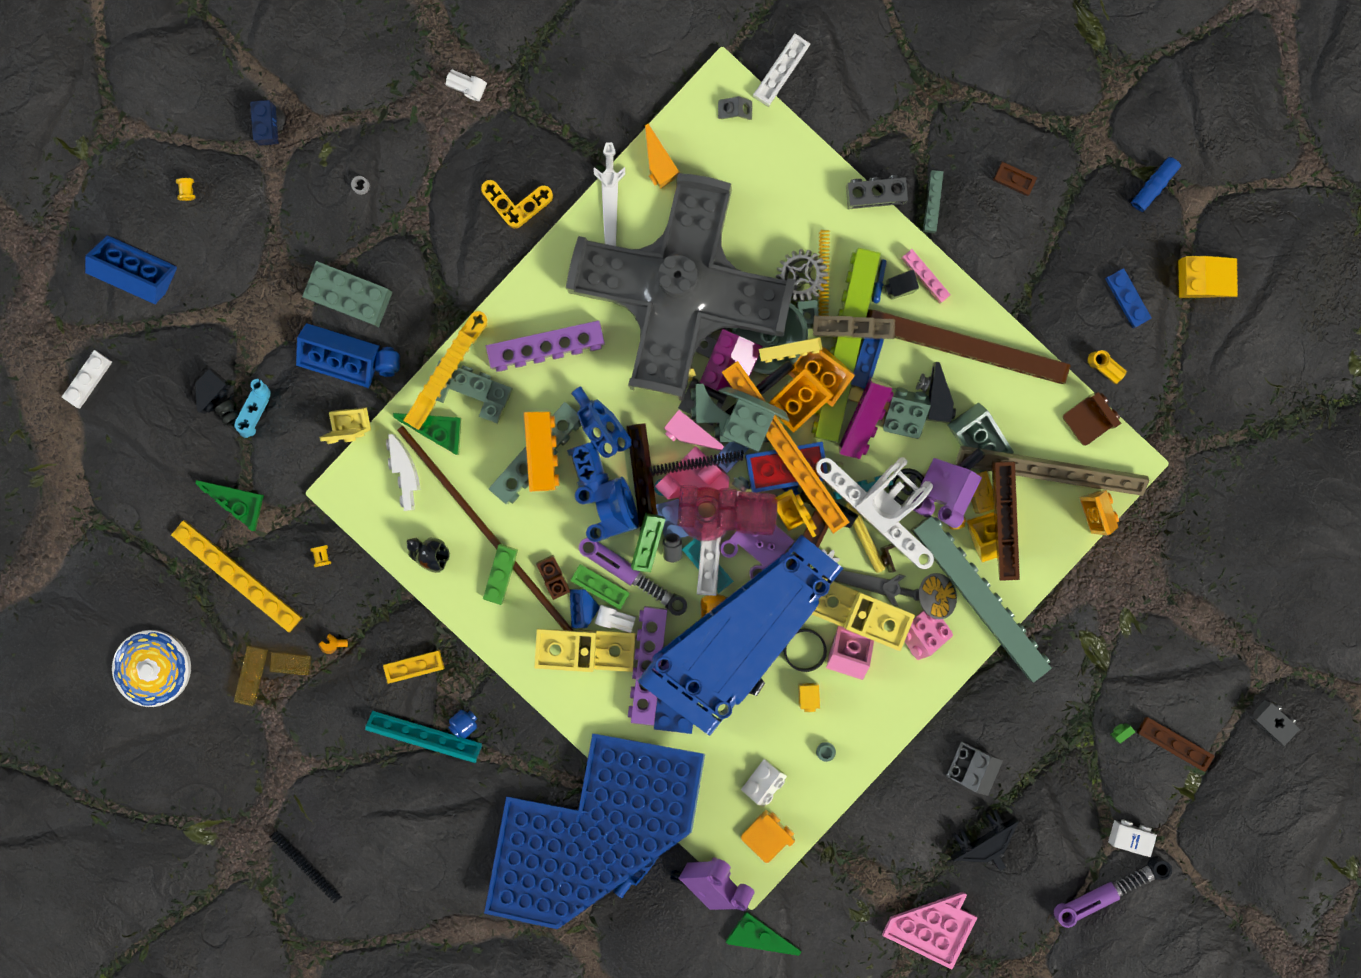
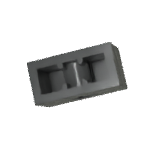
(1280, 732)

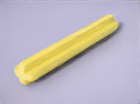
(867, 542)

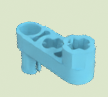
(257, 397)

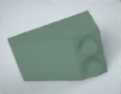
(979, 430)

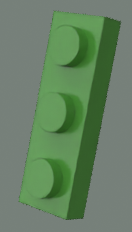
(648, 542)
(500, 574)
(600, 586)

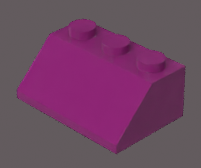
(726, 352)

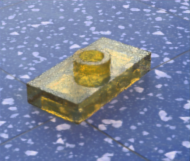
(290, 663)

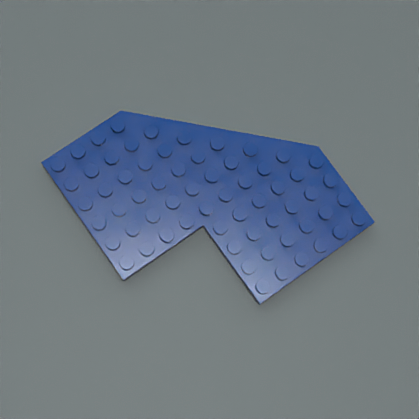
(563, 860)

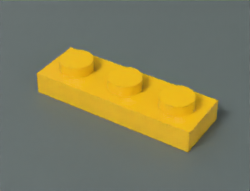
(413, 666)

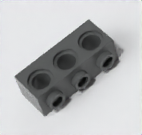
(868, 199)

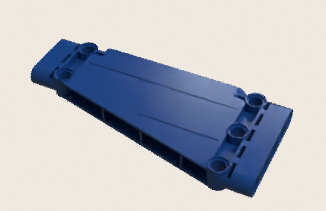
(740, 638)

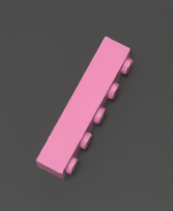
(925, 275)

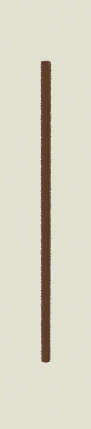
(482, 526)

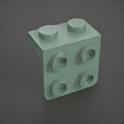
(907, 413)

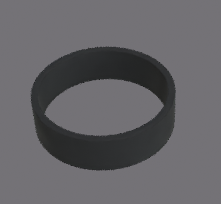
(820, 662)

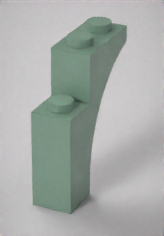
(707, 411)

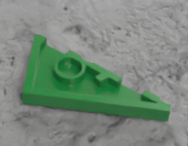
(439, 429)
(240, 503)
(755, 934)

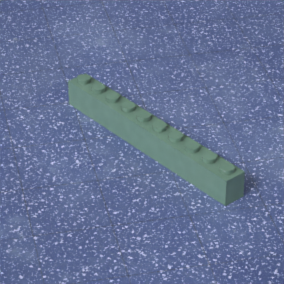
(981, 599)

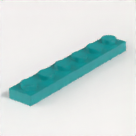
(423, 736)

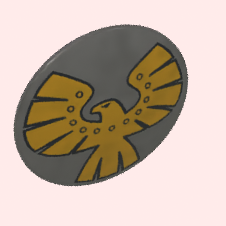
(937, 596)

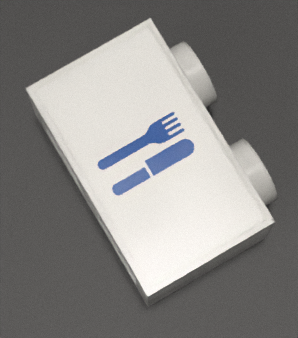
(1132, 838)

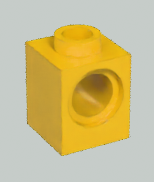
(809, 696)

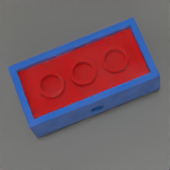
(769, 472)

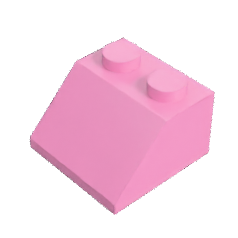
(850, 653)

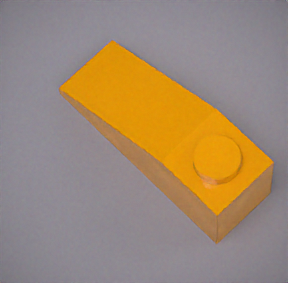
(660, 164)

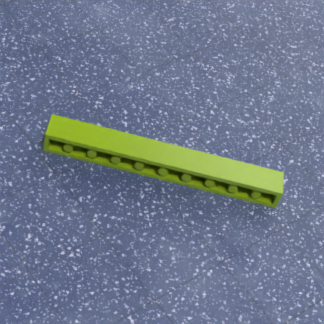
(856, 304)

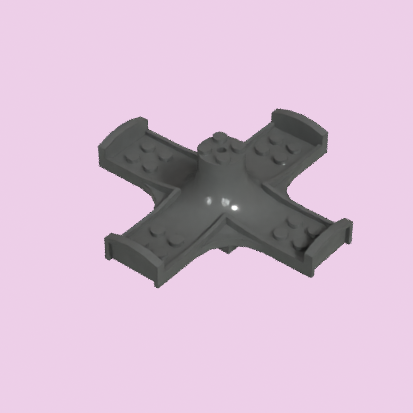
(680, 286)

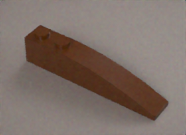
(1006, 519)

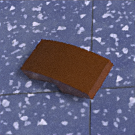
(553, 577)

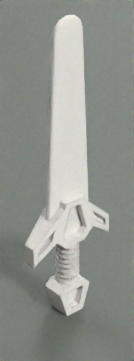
(609, 181)

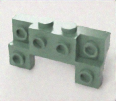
(480, 388)

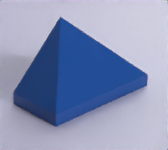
(582, 608)

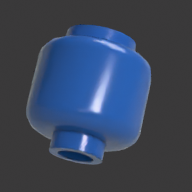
(387, 362)
(463, 724)

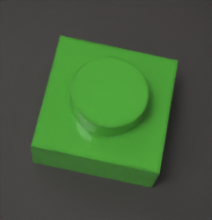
(1122, 732)

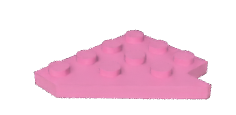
(933, 929)

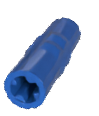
(1155, 184)

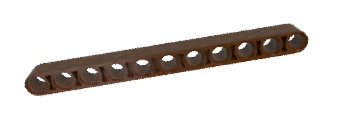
(976, 349)

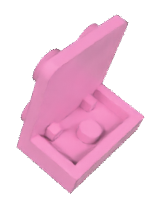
(927, 635)

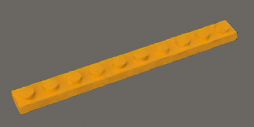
(792, 456)

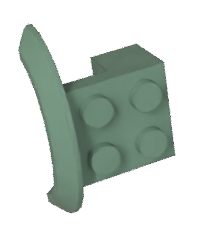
(749, 419)

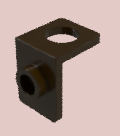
(886, 558)

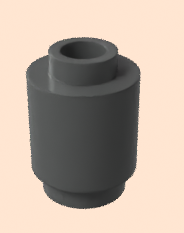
(672, 547)

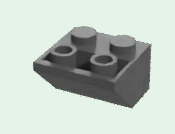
(974, 768)

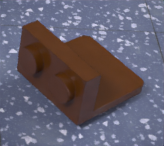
(1091, 418)

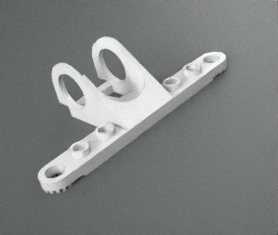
(880, 507)

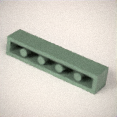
(933, 201)

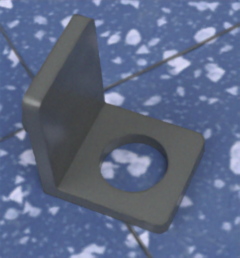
(733, 107)

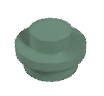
(741, 483)
(825, 751)

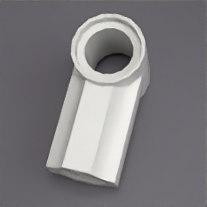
(470, 86)
(610, 617)

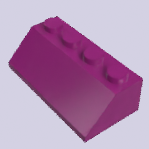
(865, 418)

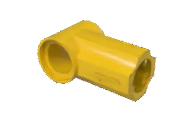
(1108, 366)

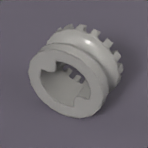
(354, 184)

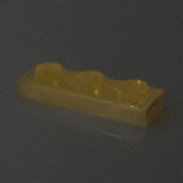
(250, 675)

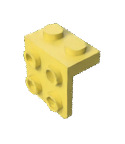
(347, 425)

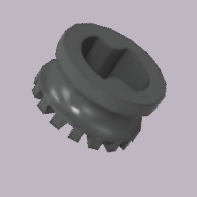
(924, 383)

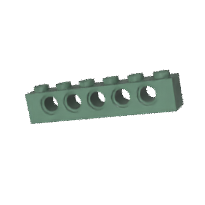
(500, 487)

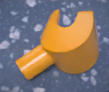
(332, 646)

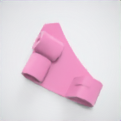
(708, 476)

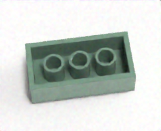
(347, 294)

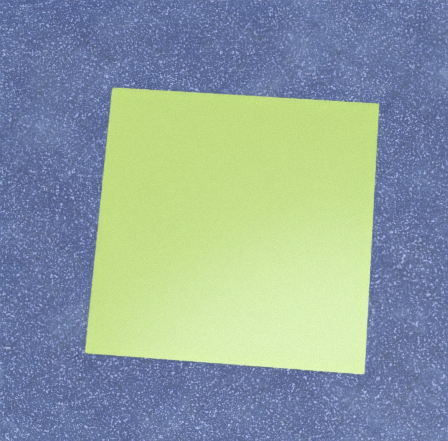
(781, 198)

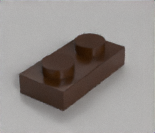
(1015, 179)

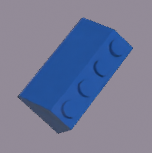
(130, 269)
(336, 355)

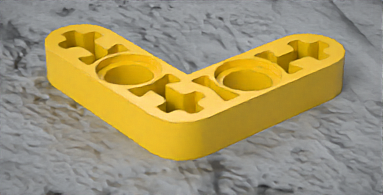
(519, 208)

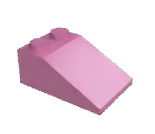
(687, 431)

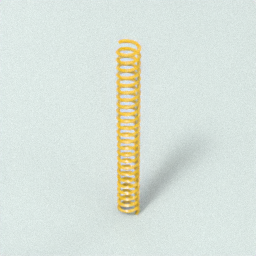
(823, 254)

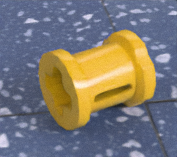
(185, 189)
(325, 561)

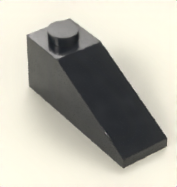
(940, 397)

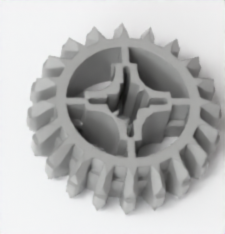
(815, 285)

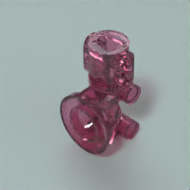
(746, 512)

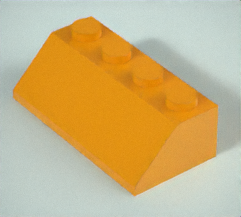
(540, 451)

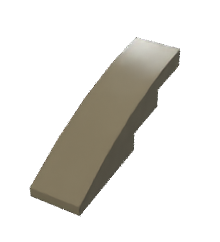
(854, 327)

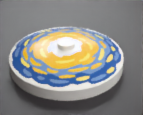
(151, 668)

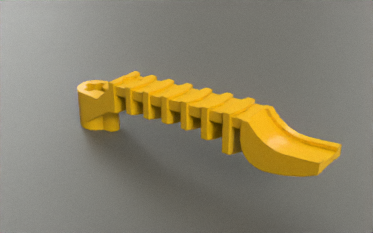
(443, 372)

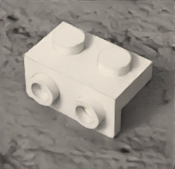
(764, 783)

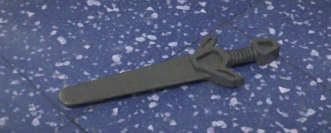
(879, 585)

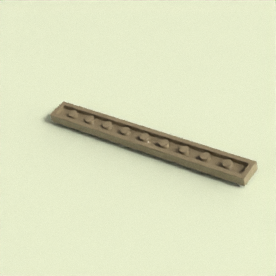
(1062, 472)

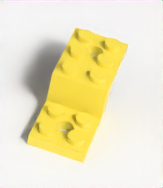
(864, 615)
(584, 650)

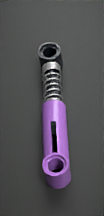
(622, 569)
(1110, 892)

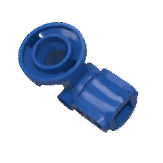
(612, 497)

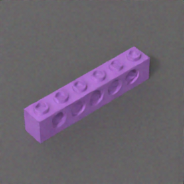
(497, 350)
(649, 614)

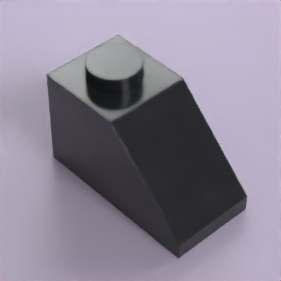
(901, 285)

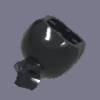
(430, 554)

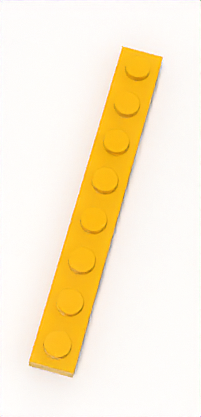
(236, 576)

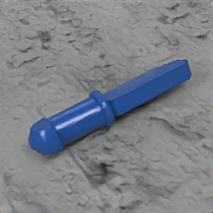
(878, 285)

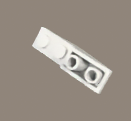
(402, 463)

